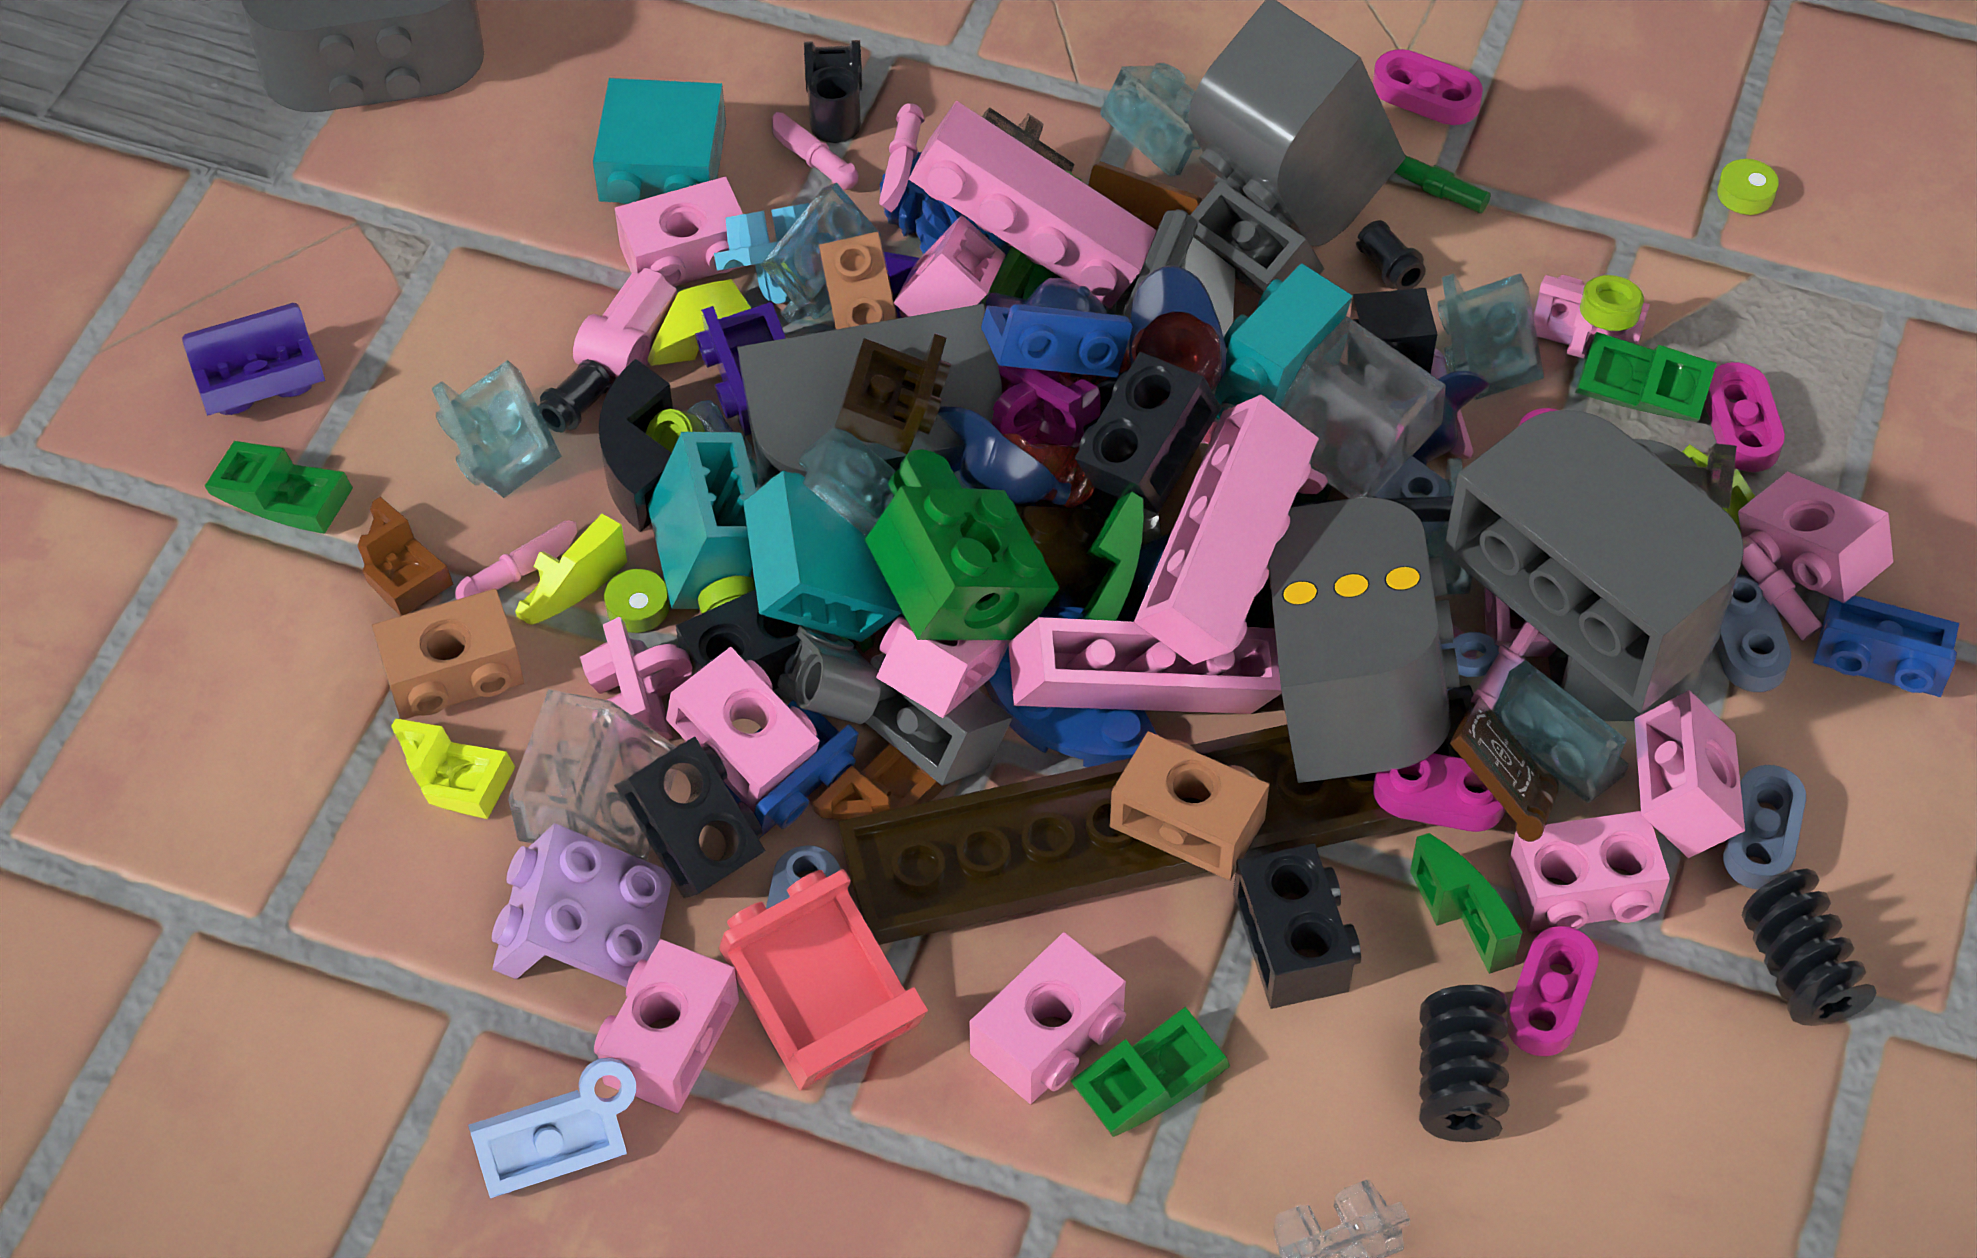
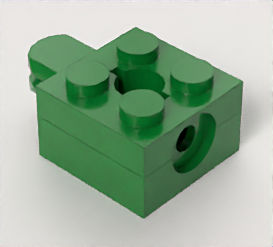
(957, 556)

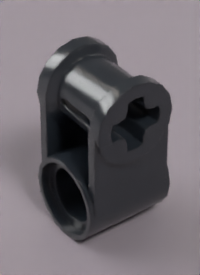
(834, 90)

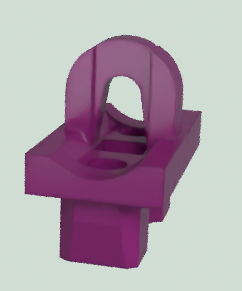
(1064, 407)

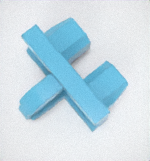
(751, 245)

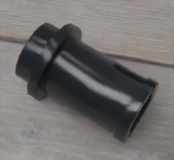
(1399, 265)
(567, 402)

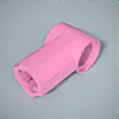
(627, 324)

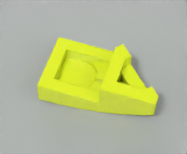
(677, 336)
(580, 572)
(452, 773)

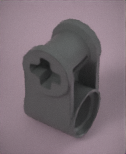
(831, 677)

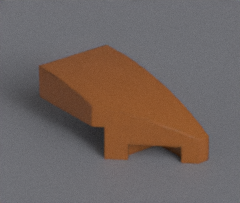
(398, 563)
(883, 785)

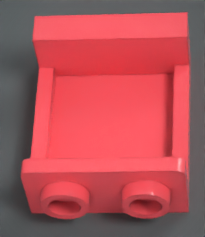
(818, 978)

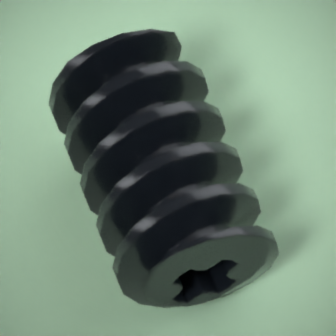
(1802, 952)
(1463, 1063)

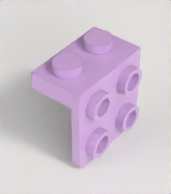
(580, 907)

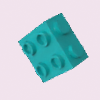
(657, 138)
(1278, 336)
(701, 513)
(813, 563)

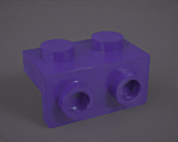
(719, 347)
(252, 359)

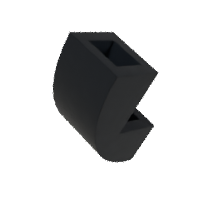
(629, 455)

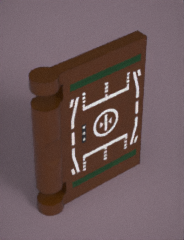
(1506, 769)

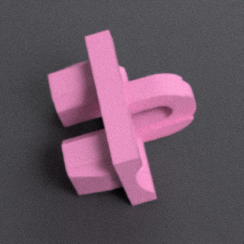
(1560, 319)
(632, 667)

